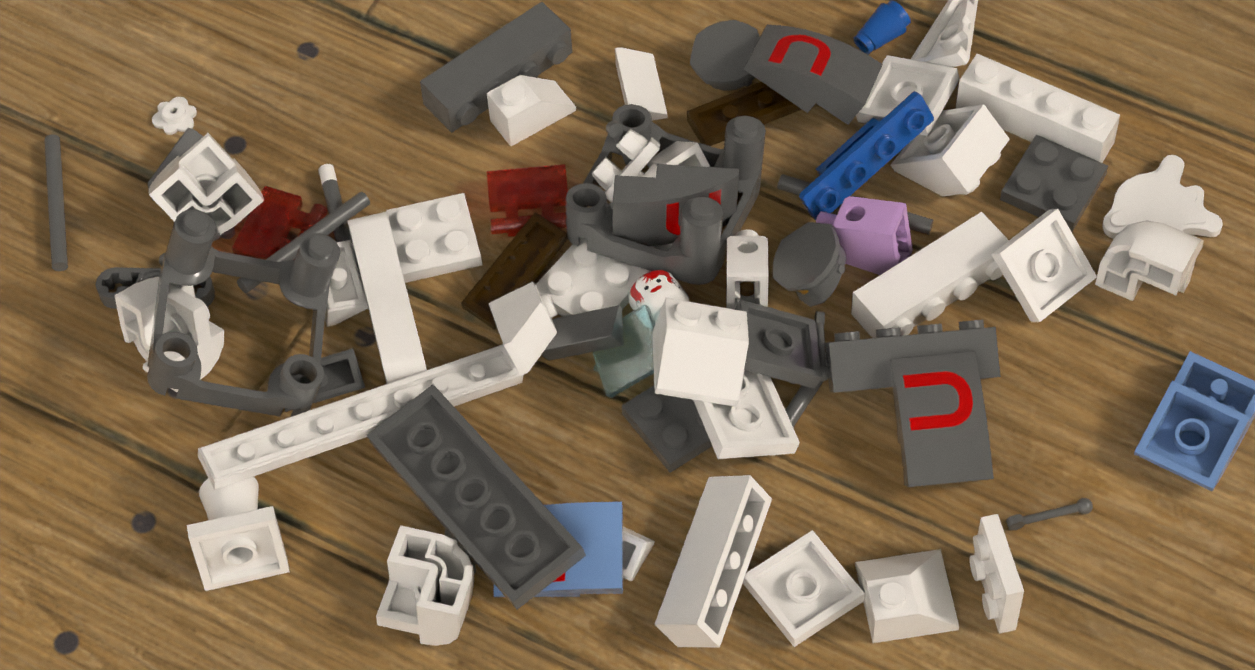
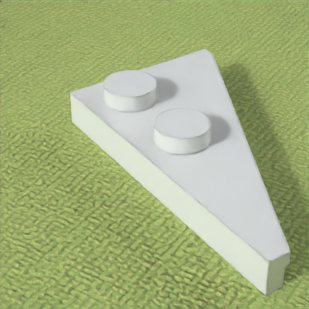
(950, 36)

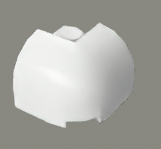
(208, 182)
(1148, 254)
(182, 314)
(427, 586)

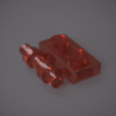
(526, 189)
(272, 220)

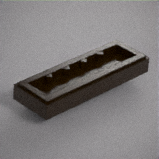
(515, 266)

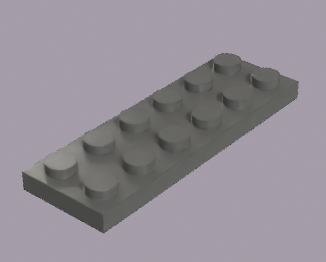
(476, 496)

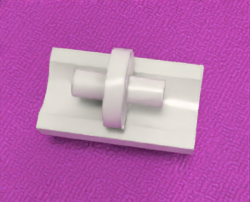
(638, 150)

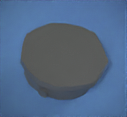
(722, 53)
(810, 262)

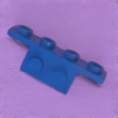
(865, 155)

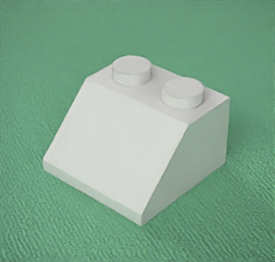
(954, 152)
(700, 352)

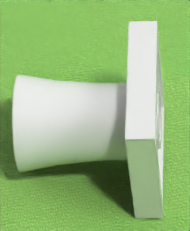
(238, 538)

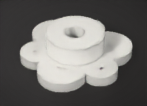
(174, 116)

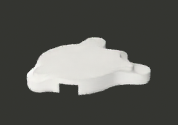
(1162, 199)

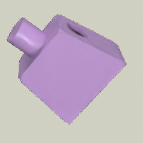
(871, 232)

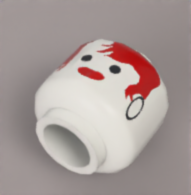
(652, 290)

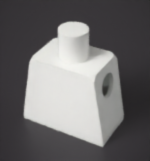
(747, 263)

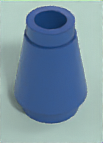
(882, 27)

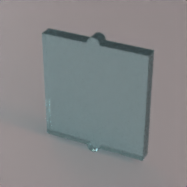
(630, 363)

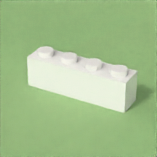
(1034, 107)
(930, 278)
(713, 561)

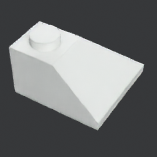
(907, 596)

